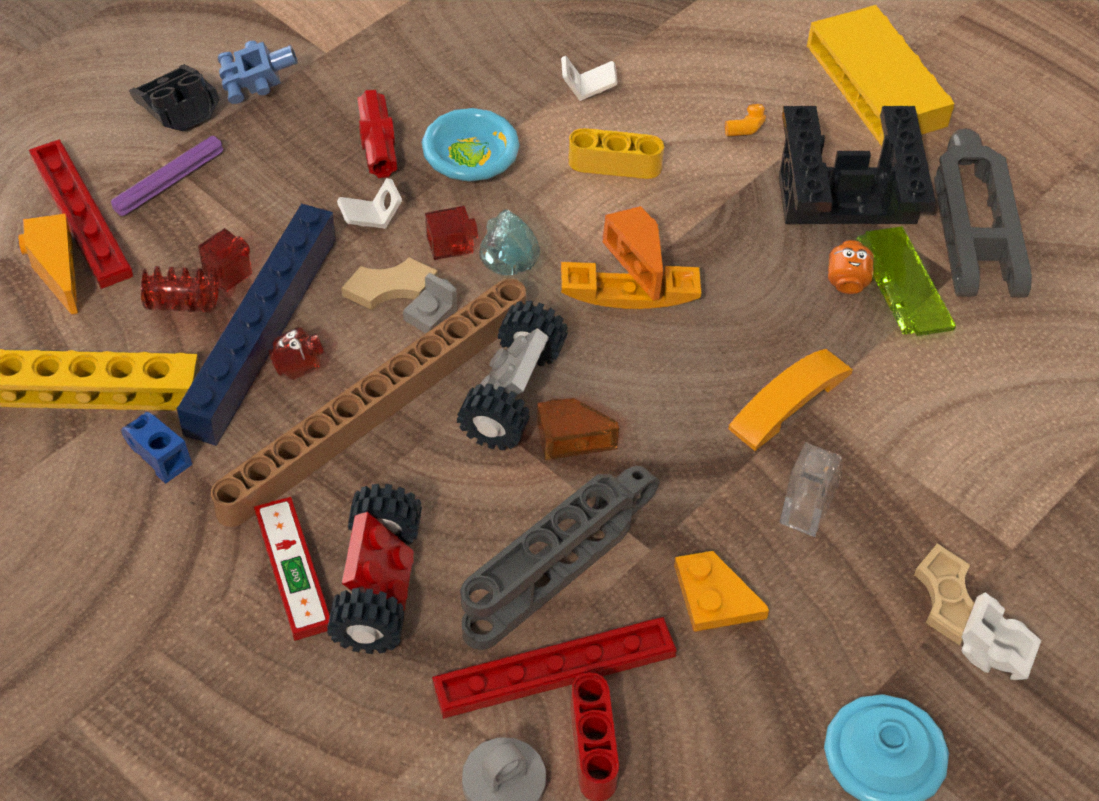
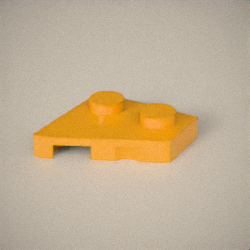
(715, 593)

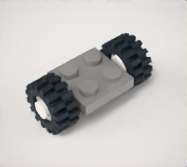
(491, 407)

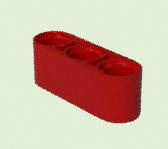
(594, 754)

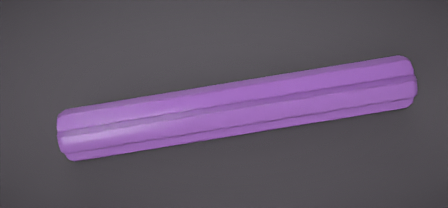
(166, 176)

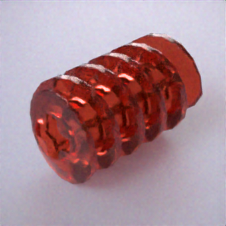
(180, 290)

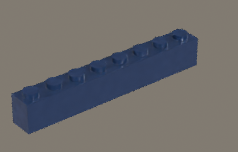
(257, 321)

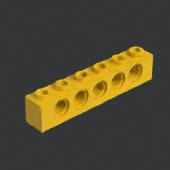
(95, 379)

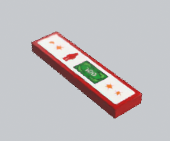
(292, 568)

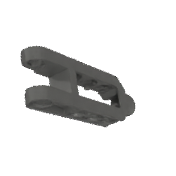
(968, 244)
(515, 569)

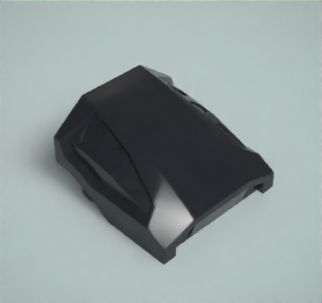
(178, 98)

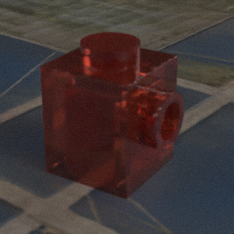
(450, 232)
(226, 255)

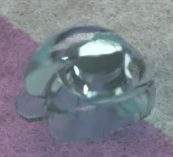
(508, 245)

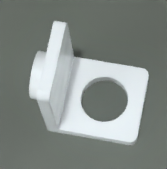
(590, 82)
(371, 212)

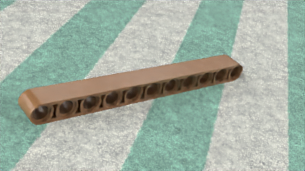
(363, 405)

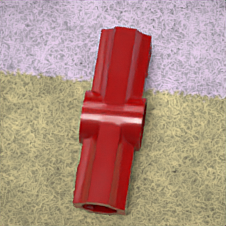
(377, 134)

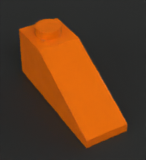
(636, 244)

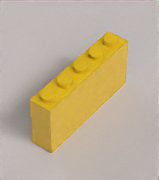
(877, 69)

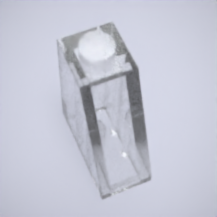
(811, 489)

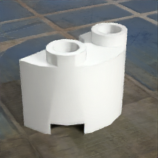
(997, 641)

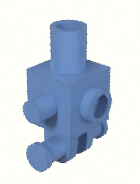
(253, 68)

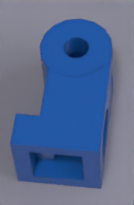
(157, 446)

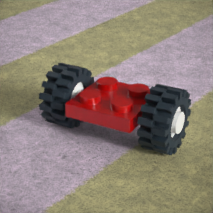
(376, 570)

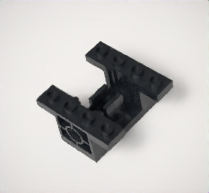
(851, 190)

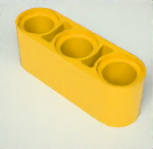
(615, 153)

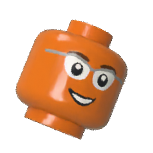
(850, 267)

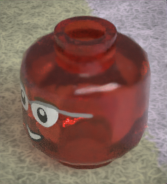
(296, 353)

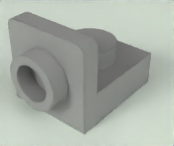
(432, 305)

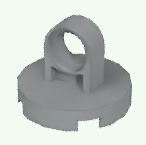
(504, 772)

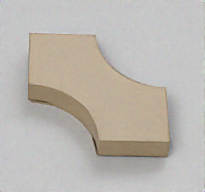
(376, 286)
(945, 581)

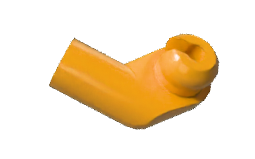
(749, 124)

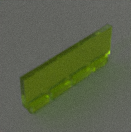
(906, 283)

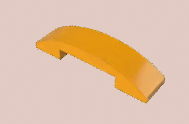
(621, 289)
(786, 394)

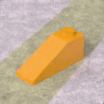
(51, 255)

